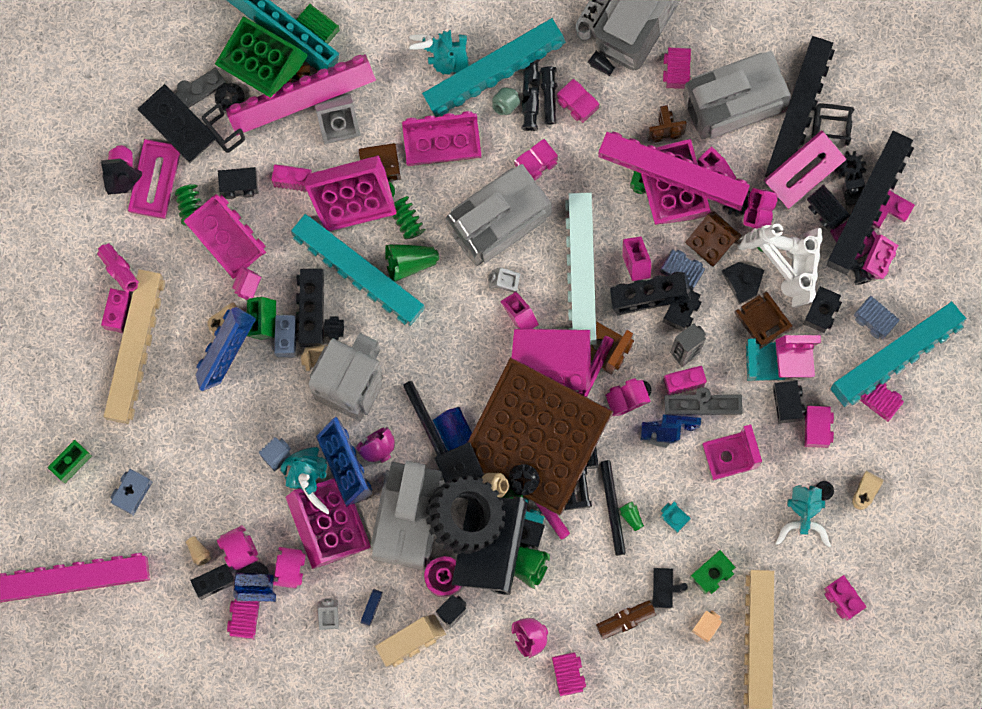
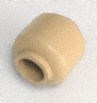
(497, 481)

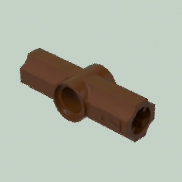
(625, 619)

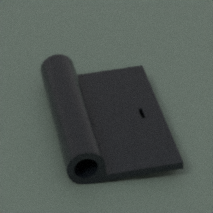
(496, 564)

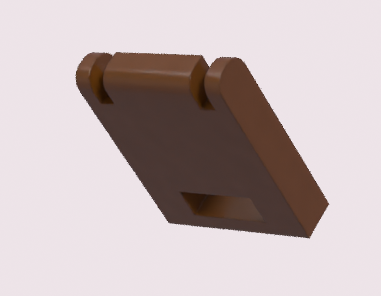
(761, 317)

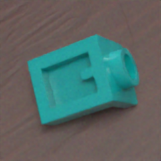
(534, 515)
(674, 516)

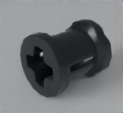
(858, 279)

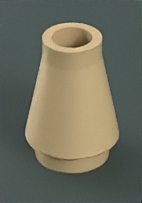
(198, 552)

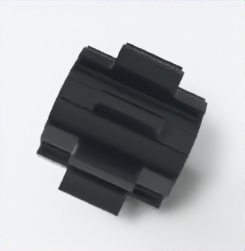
(334, 327)

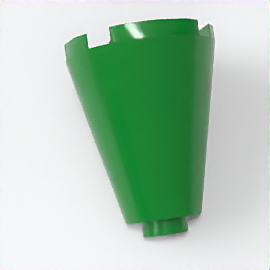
(409, 259)
(531, 566)

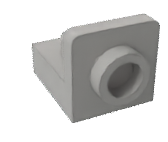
(504, 279)
(328, 614)

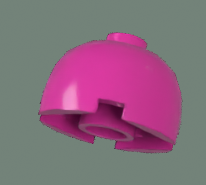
(377, 446)
(531, 636)

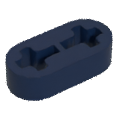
(371, 607)

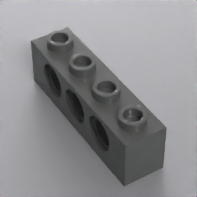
(688, 344)

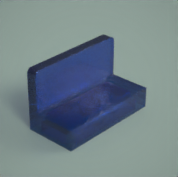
(453, 428)
(254, 587)

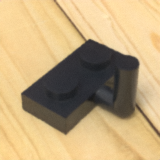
(664, 588)

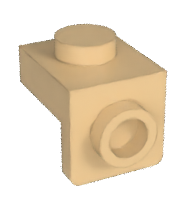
(311, 356)

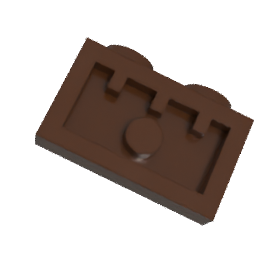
(388, 157)
(713, 238)

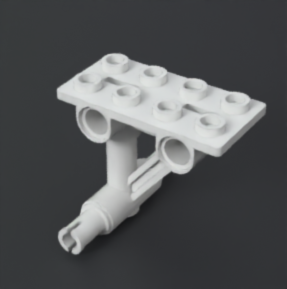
(804, 254)

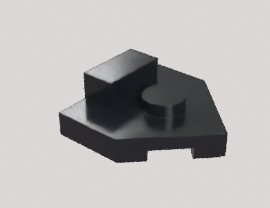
(119, 176)
(743, 280)

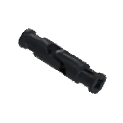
(530, 100)

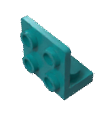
(762, 362)

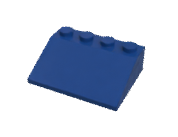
(224, 348)
(344, 463)

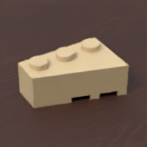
(410, 640)

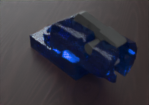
(668, 430)

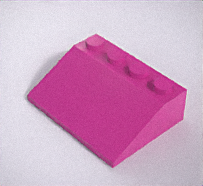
(351, 193)
(670, 202)
(556, 353)
(330, 535)

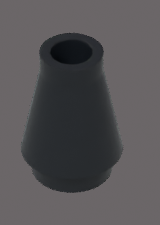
(601, 63)

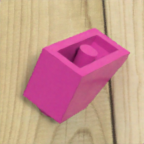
(519, 311)

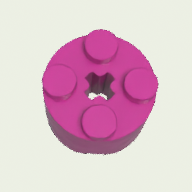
(238, 548)
(288, 567)
(433, 580)

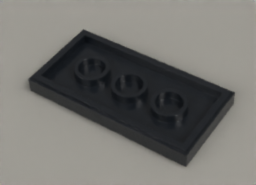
(177, 123)

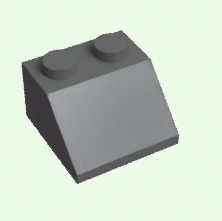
(337, 119)

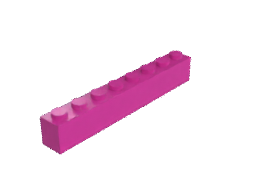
(301, 94)
(673, 170)
(74, 578)

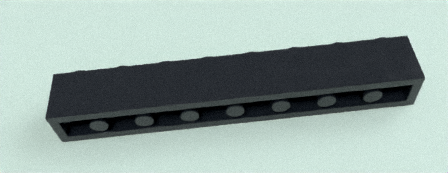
(802, 102)
(869, 203)

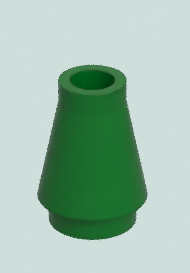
(631, 515)

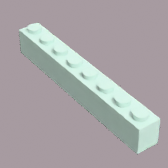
(582, 263)

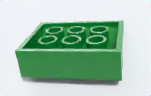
(260, 57)

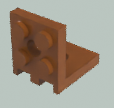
(621, 345)

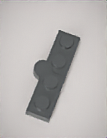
(202, 87)
(703, 404)

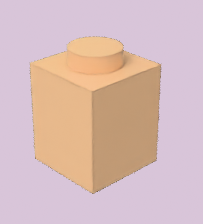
(707, 625)

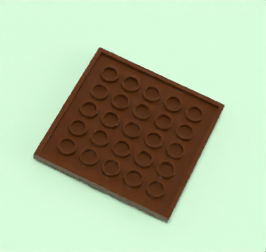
(538, 425)

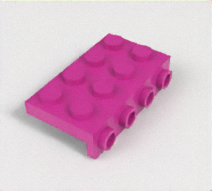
(441, 138)
(225, 235)

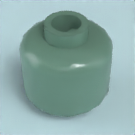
(505, 101)

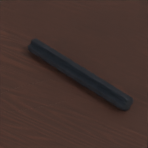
(424, 418)
(613, 509)

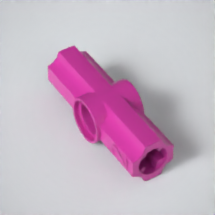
(118, 267)

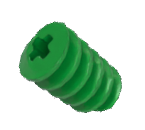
(187, 201)
(406, 220)

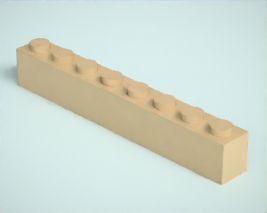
(133, 347)
(759, 639)

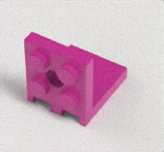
(742, 449)

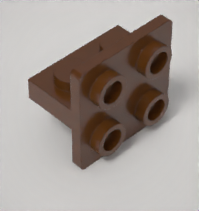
(666, 127)

